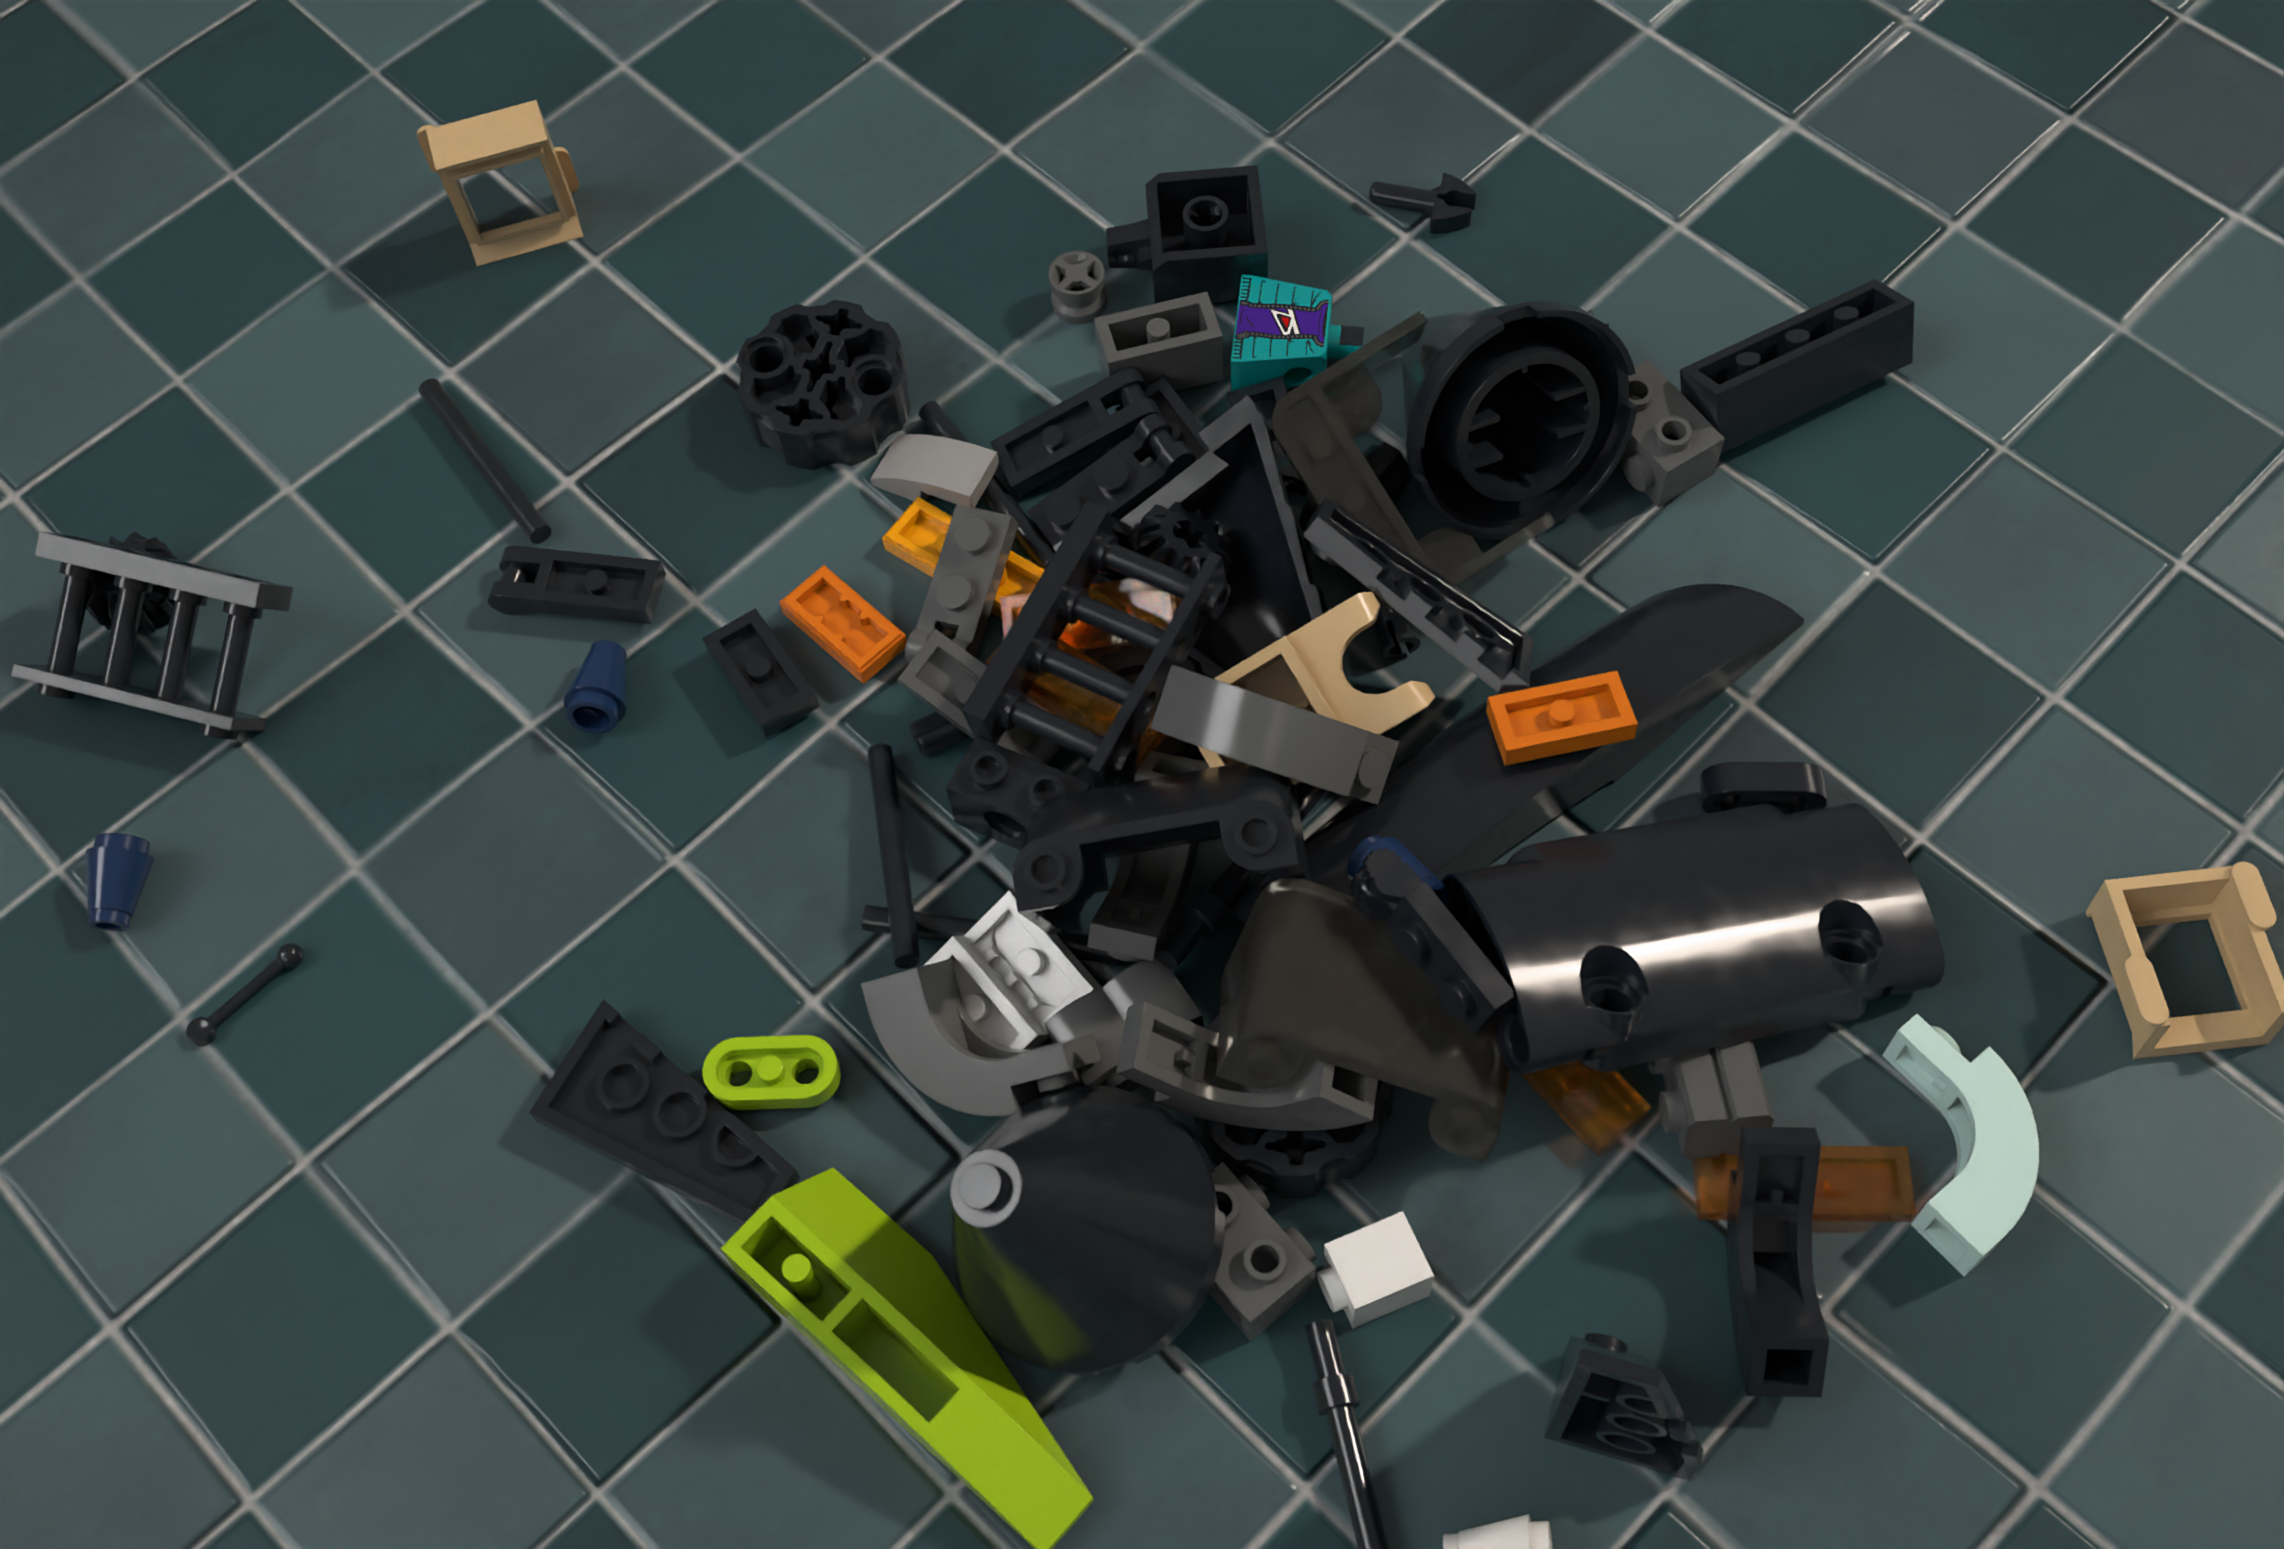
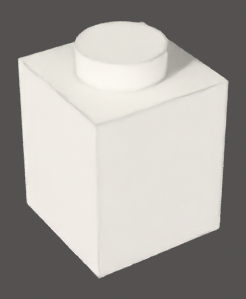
(1375, 1270)

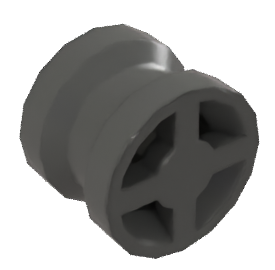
(1077, 287)

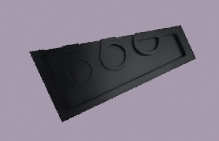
(1437, 607)
(648, 1115)

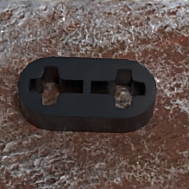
(1785, 785)

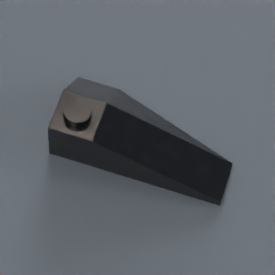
(1621, 1408)

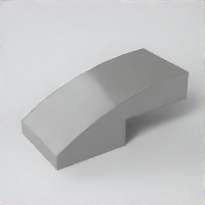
(936, 467)

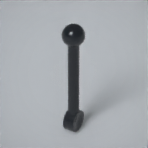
(204, 1031)

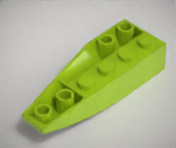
(911, 1344)

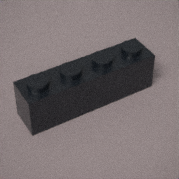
(1802, 362)

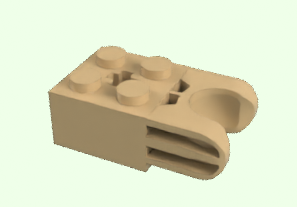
(1309, 674)

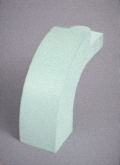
(1992, 1138)

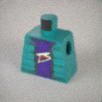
(1286, 333)

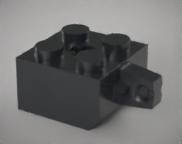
(1197, 233)

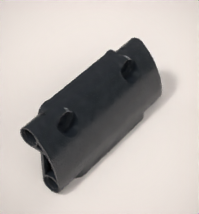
(1696, 933)

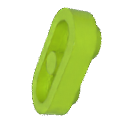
(774, 1069)

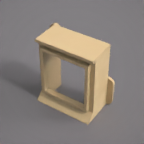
(494, 143)
(2238, 916)

